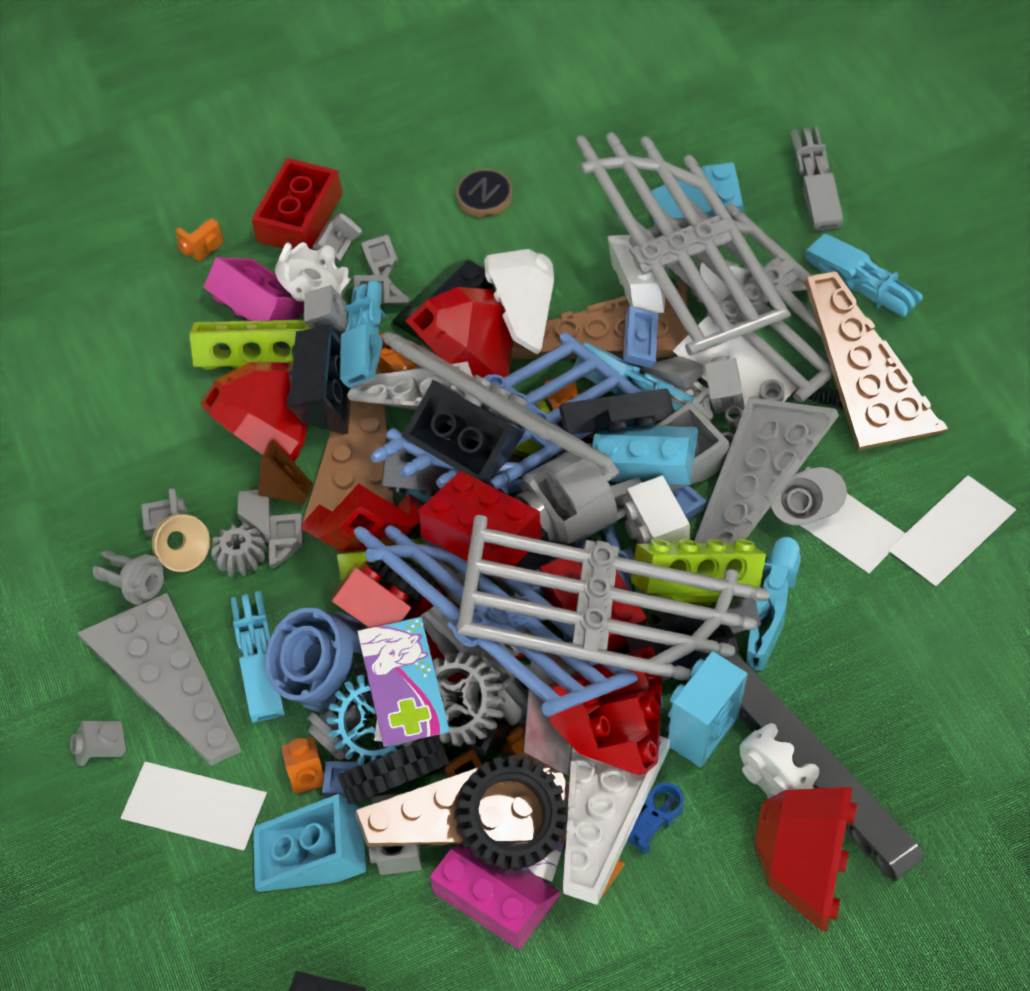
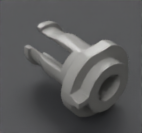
(139, 578)
(321, 729)

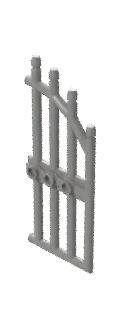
(686, 242)
(781, 272)
(495, 399)
(594, 603)

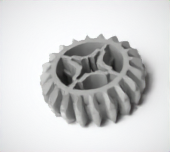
(478, 679)

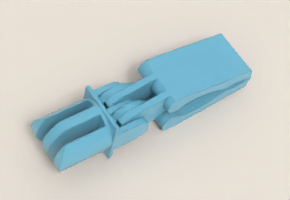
(862, 275)
(361, 340)
(631, 373)
(778, 575)
(254, 634)

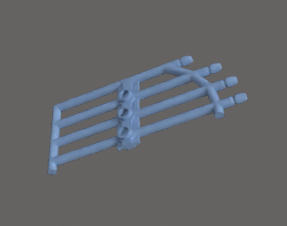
(513, 470)
(426, 557)

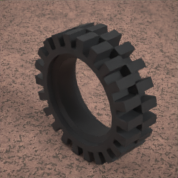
(393, 769)
(542, 786)

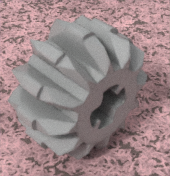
(238, 550)

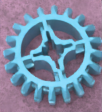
(350, 737)

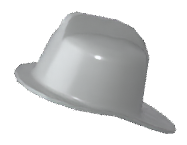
(810, 497)

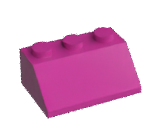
(251, 290)
(499, 900)

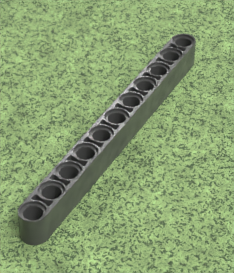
(873, 827)

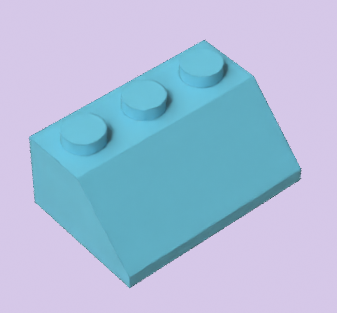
(650, 452)

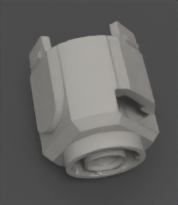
(571, 497)

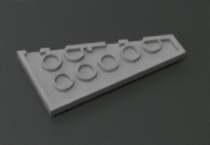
(761, 461)
(161, 667)

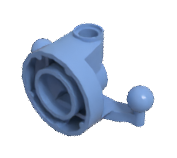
(312, 656)

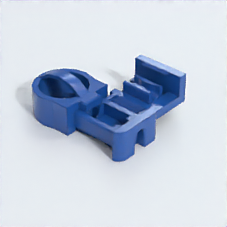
(651, 819)

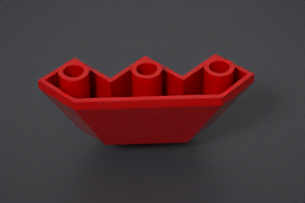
(466, 328)
(255, 406)
(366, 510)
(617, 726)
(802, 847)

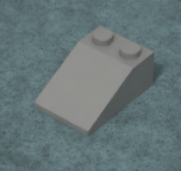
(710, 444)

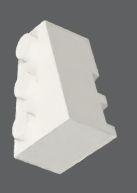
(640, 289)

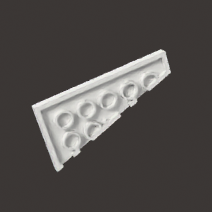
(600, 819)

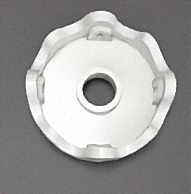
(305, 271)
(771, 763)

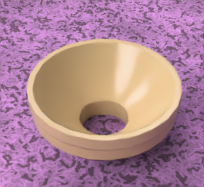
(194, 544)

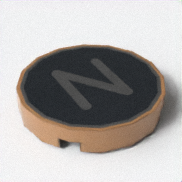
(484, 193)

